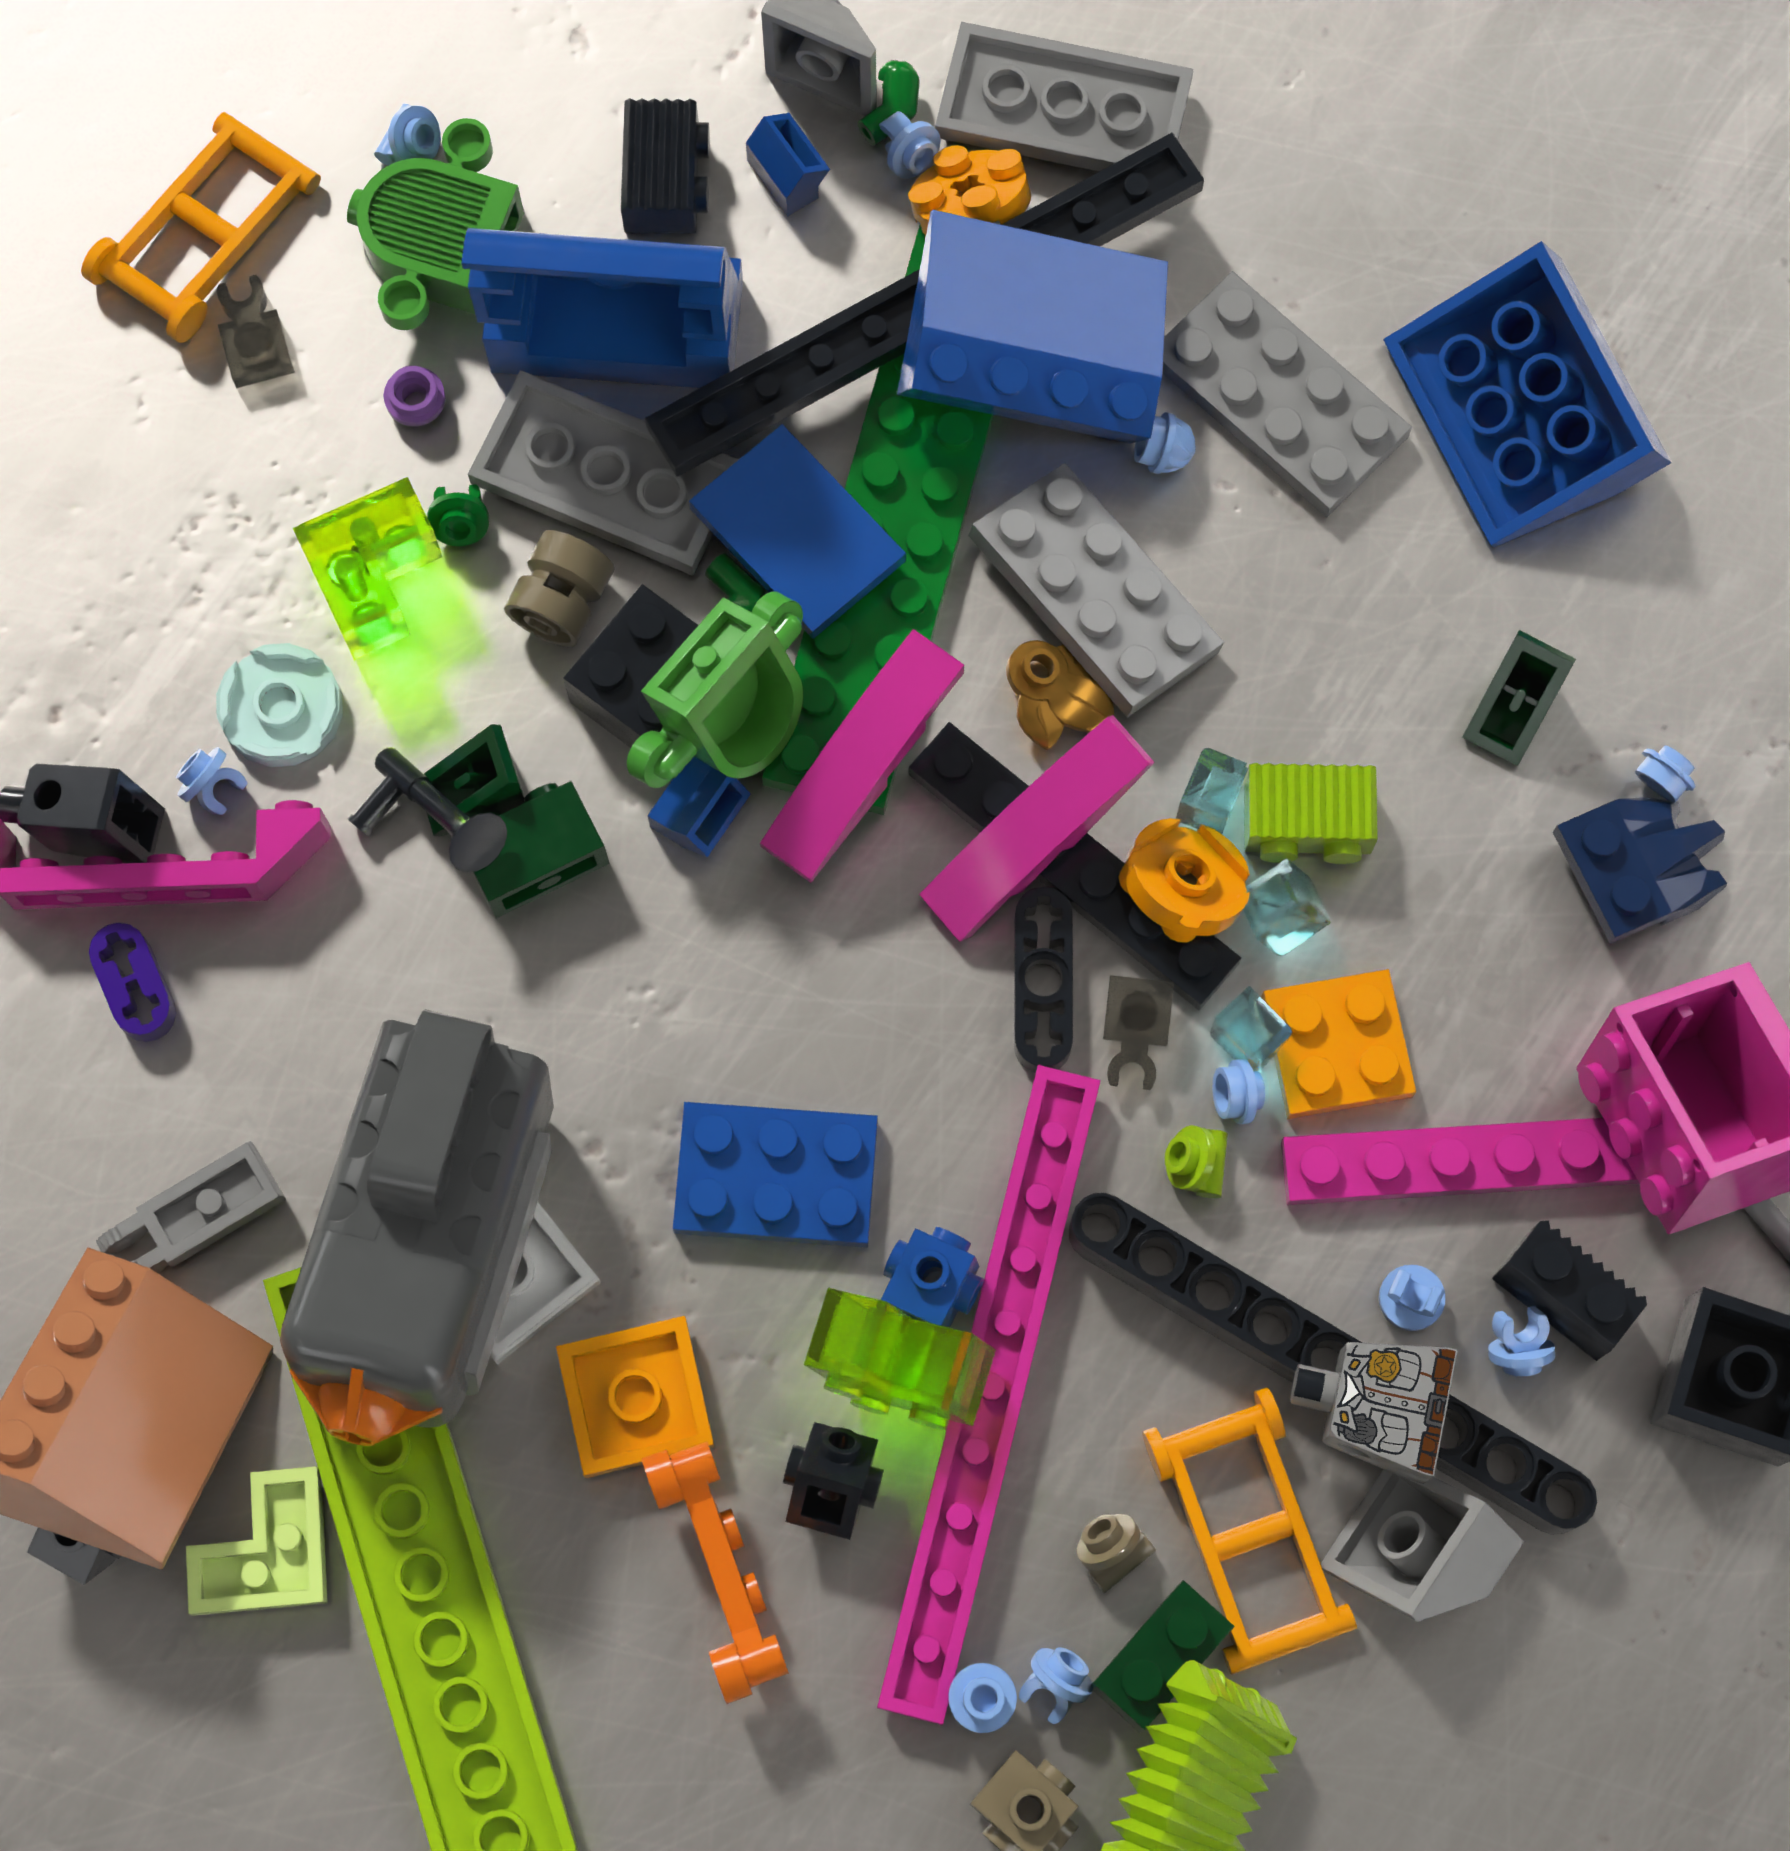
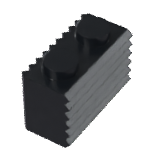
(661, 166)
(1570, 1290)

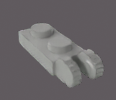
(198, 1209)

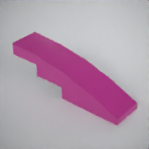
(862, 756)
(1037, 828)

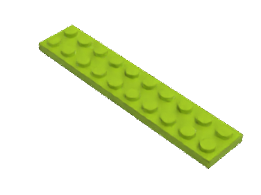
(438, 1635)

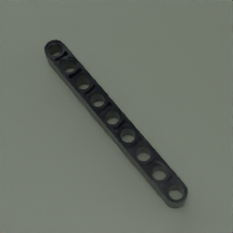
(1306, 1333)

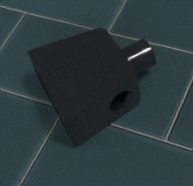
(85, 812)

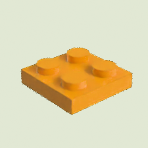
(1342, 1044)
(634, 1395)

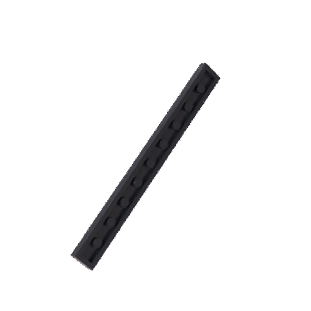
(878, 326)

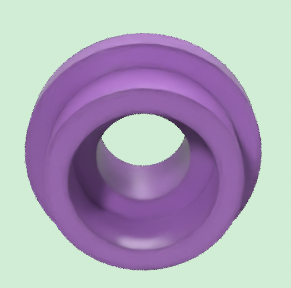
(411, 380)

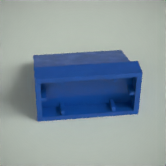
(604, 307)

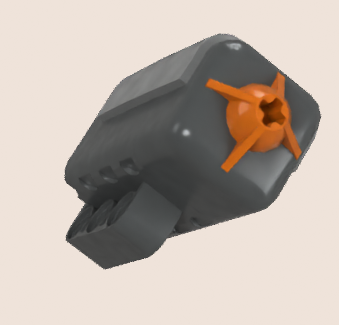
(419, 1229)

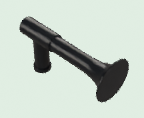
(474, 839)

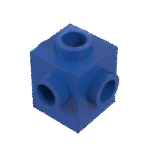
(915, 1260)

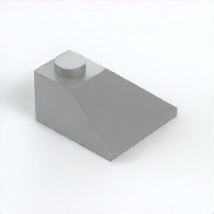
(820, 51)
(1422, 1547)

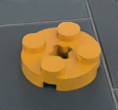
(972, 185)
(1168, 900)

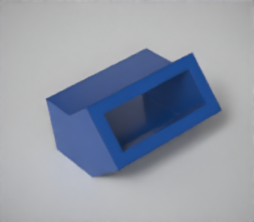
(786, 162)
(698, 807)

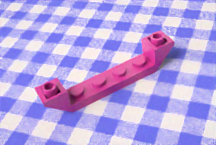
(283, 845)

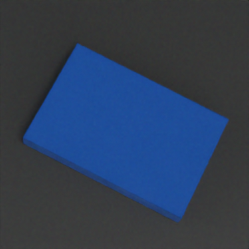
(797, 529)

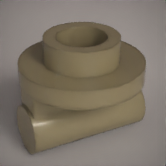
(1112, 1549)

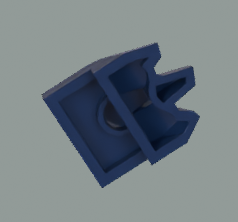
(1640, 863)

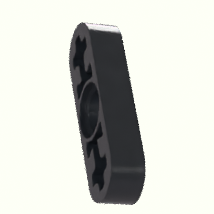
(1060, 935)

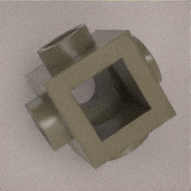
(999, 1803)

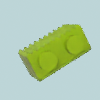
(1310, 811)

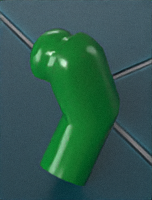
(899, 94)
(734, 582)

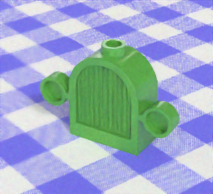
(418, 218)
(725, 694)

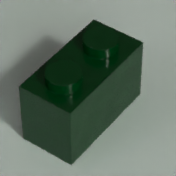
(545, 849)
(1176, 1632)

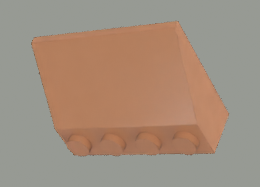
(123, 1409)

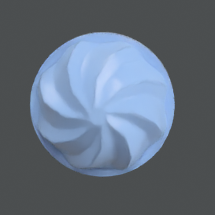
(1169, 447)

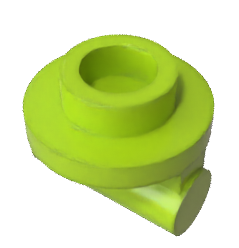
(1197, 1160)

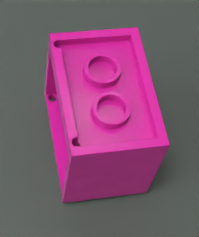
(1697, 1095)

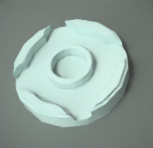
(279, 705)

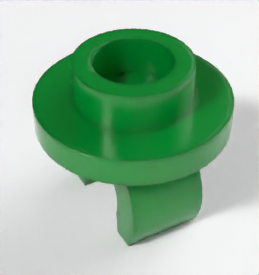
(458, 516)

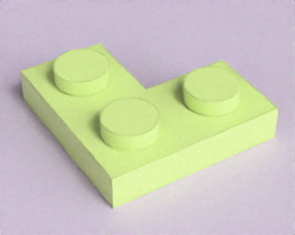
(282, 1561)

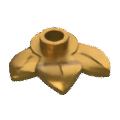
(1062, 699)

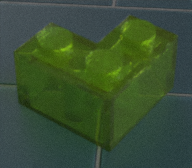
(361, 550)
(897, 1361)

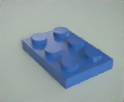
(775, 1174)

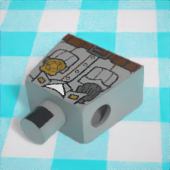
(1383, 1404)

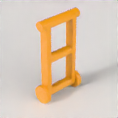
(188, 311)
(1267, 1426)

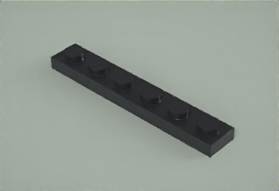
(1087, 874)

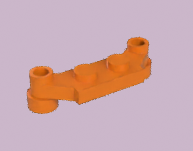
(750, 1657)

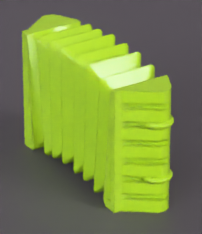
(1202, 1766)

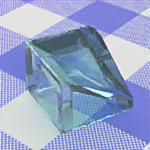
(1212, 790)
(1284, 908)
(1250, 1030)

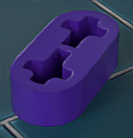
(119, 988)

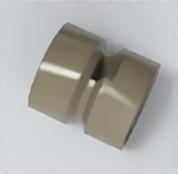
(562, 582)

